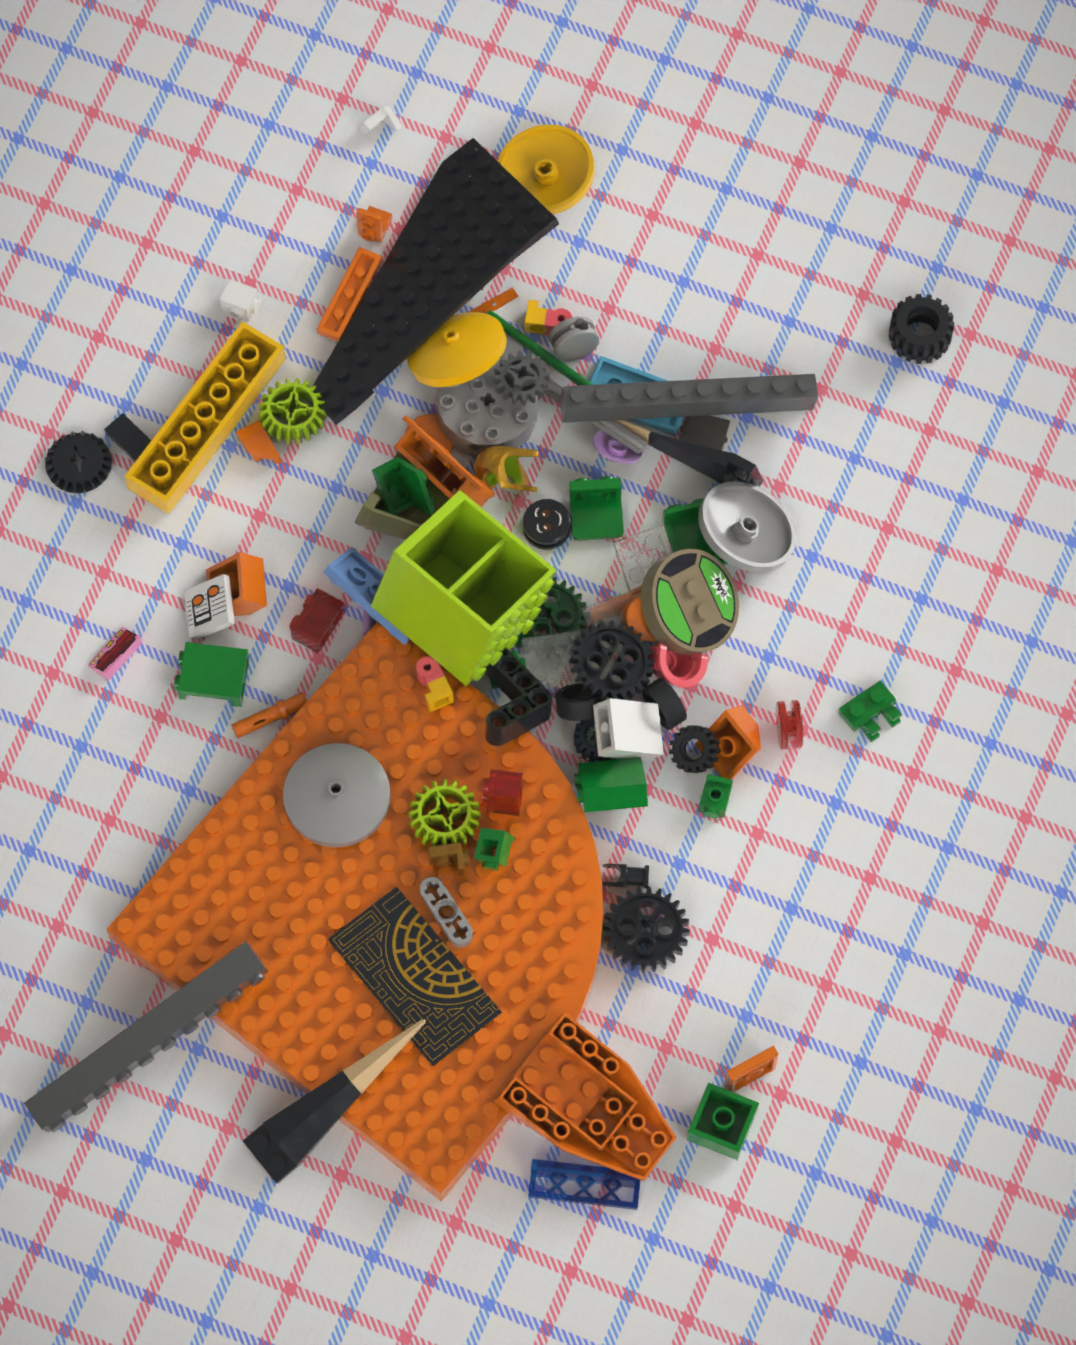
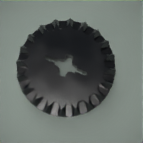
(93, 469)

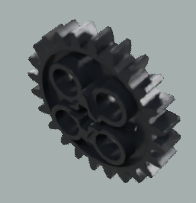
(590, 649)
(662, 945)

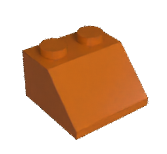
(246, 581)

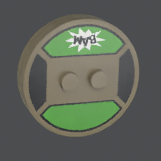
(689, 602)

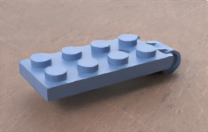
(360, 581)

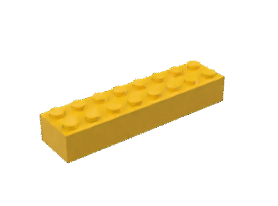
(205, 417)

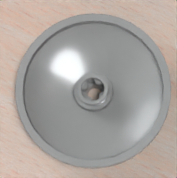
(747, 527)
(336, 817)

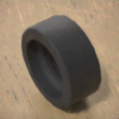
(574, 703)
(670, 705)

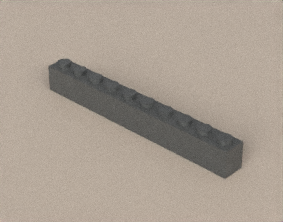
(688, 398)
(146, 1037)

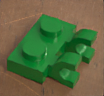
(868, 705)

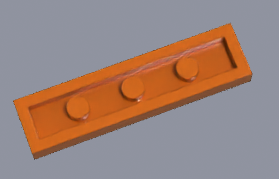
(349, 294)

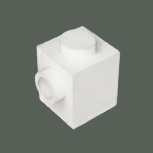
(239, 300)

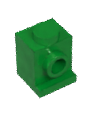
(716, 786)
(488, 842)

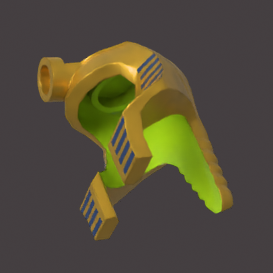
(498, 462)

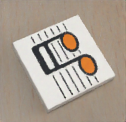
(209, 607)

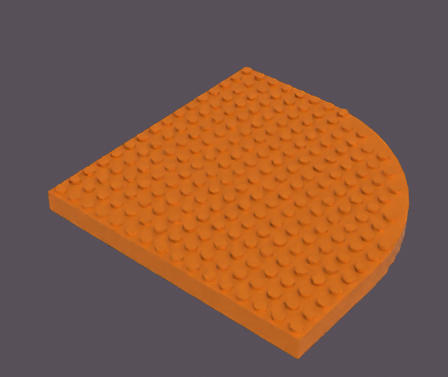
(266, 884)

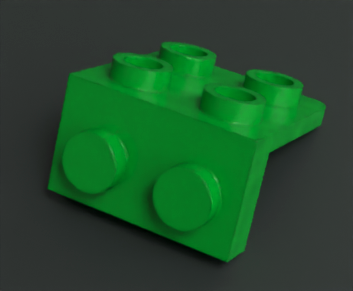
(402, 487)
(596, 508)

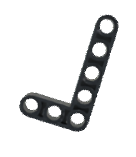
(528, 705)

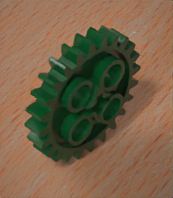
(566, 606)

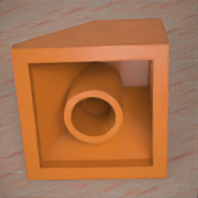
(738, 741)

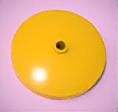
(551, 165)
(459, 350)

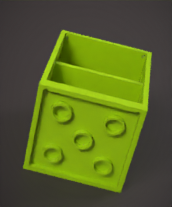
(463, 588)

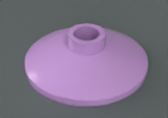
(614, 450)

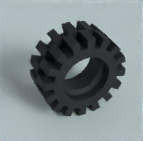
(679, 749)

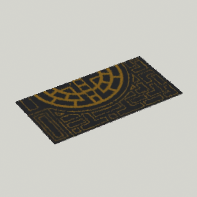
(414, 975)

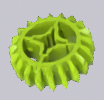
(274, 406)
(434, 817)

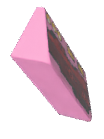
(115, 653)

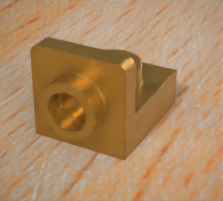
(446, 854)

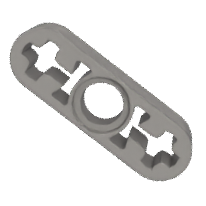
(442, 892)

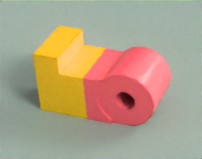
(543, 320)
(433, 678)

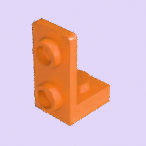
(373, 223)

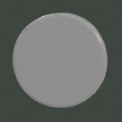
(574, 338)

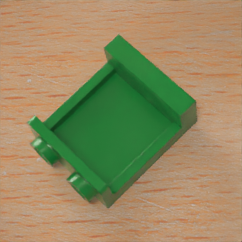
(684, 530)
(212, 672)

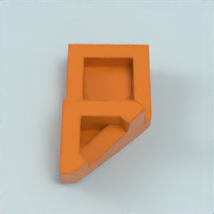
(258, 443)

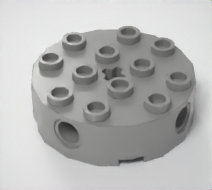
(479, 417)

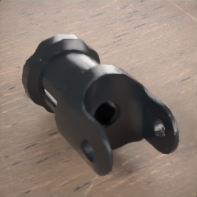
(629, 876)

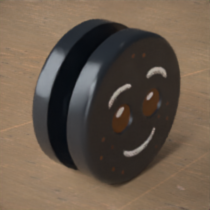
(546, 524)

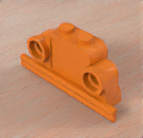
(439, 466)

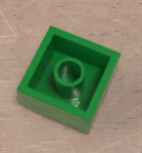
(722, 1121)

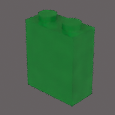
(611, 784)

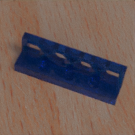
(582, 1173)

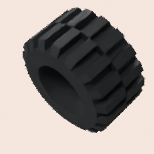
(926, 311)

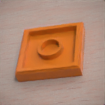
(751, 1069)

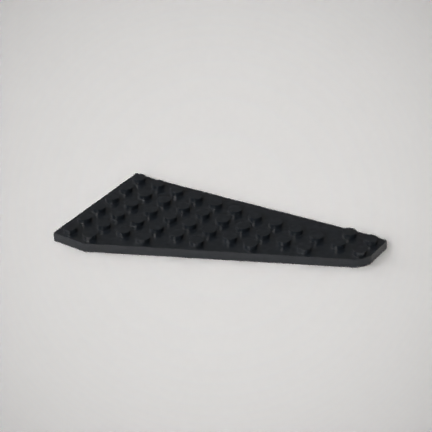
(453, 245)

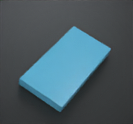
(613, 372)

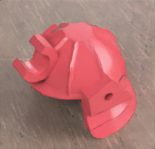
(677, 668)

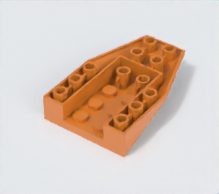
(587, 1102)

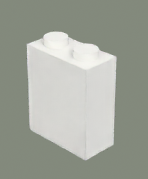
(628, 729)

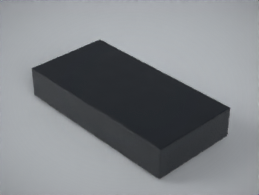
(127, 436)

